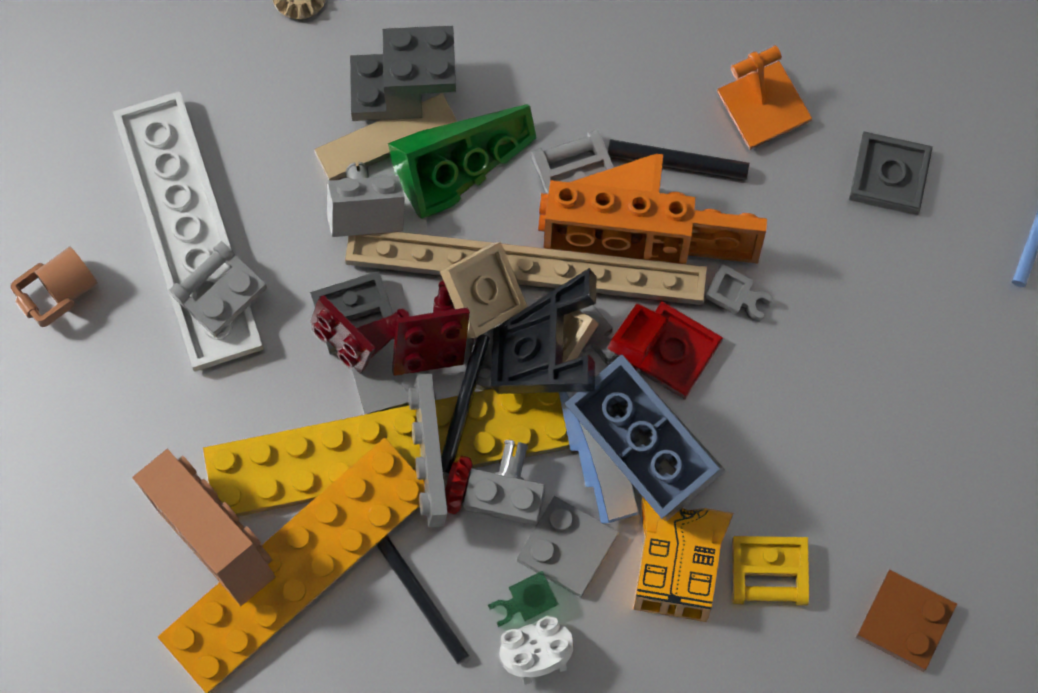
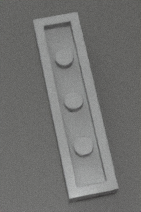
(429, 464)

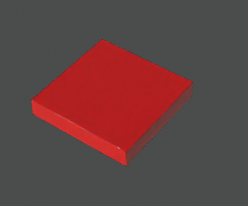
(679, 352)

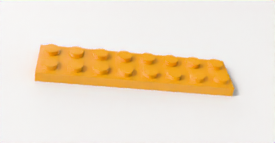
(307, 560)

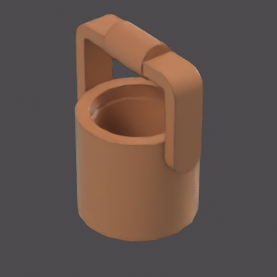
(65, 280)

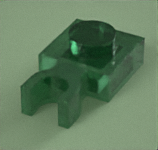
(529, 598)

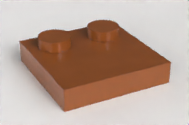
(906, 620)

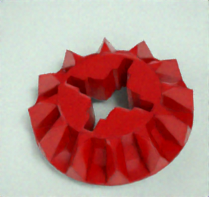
(457, 484)

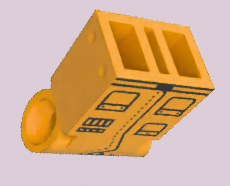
(680, 562)

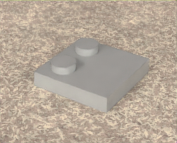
(379, 387)
(567, 546)

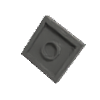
(890, 173)

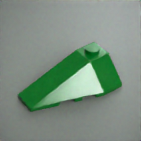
(451, 158)

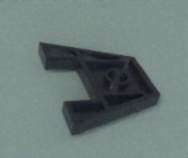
(530, 344)

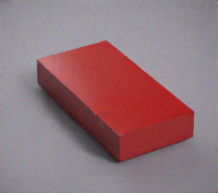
(638, 334)

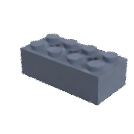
(645, 413)

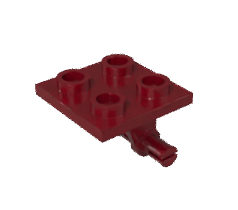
(432, 338)
(353, 344)

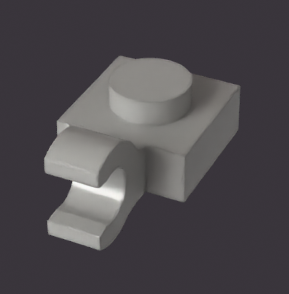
(599, 338)

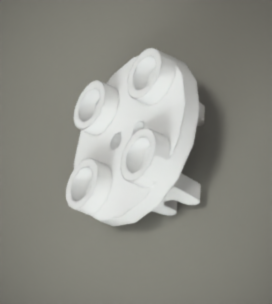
(536, 649)

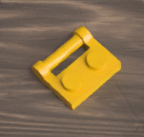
(770, 558)

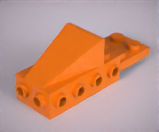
(629, 204)

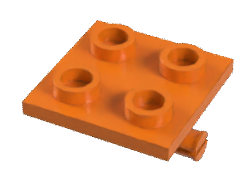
(764, 100)

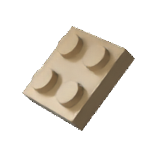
(486, 287)

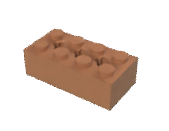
(206, 525)

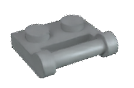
(575, 170)
(226, 297)

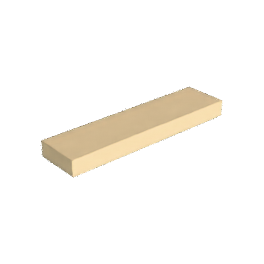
(371, 142)

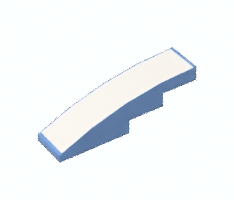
(611, 487)

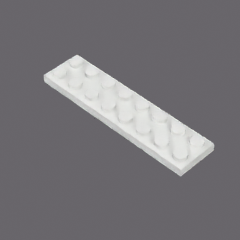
(181, 217)

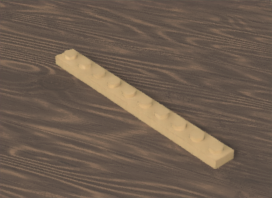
(533, 265)

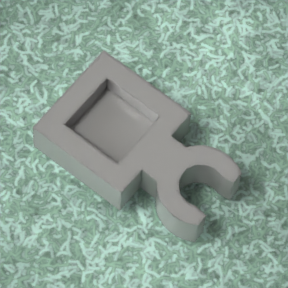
(733, 290)

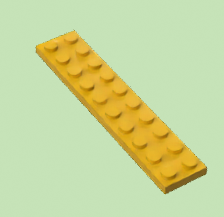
(304, 461)

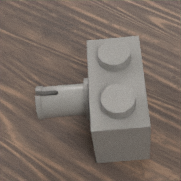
(364, 204)
(506, 492)

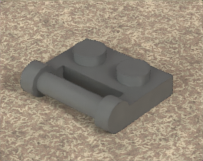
(356, 298)

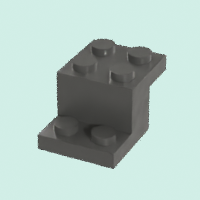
(411, 64)

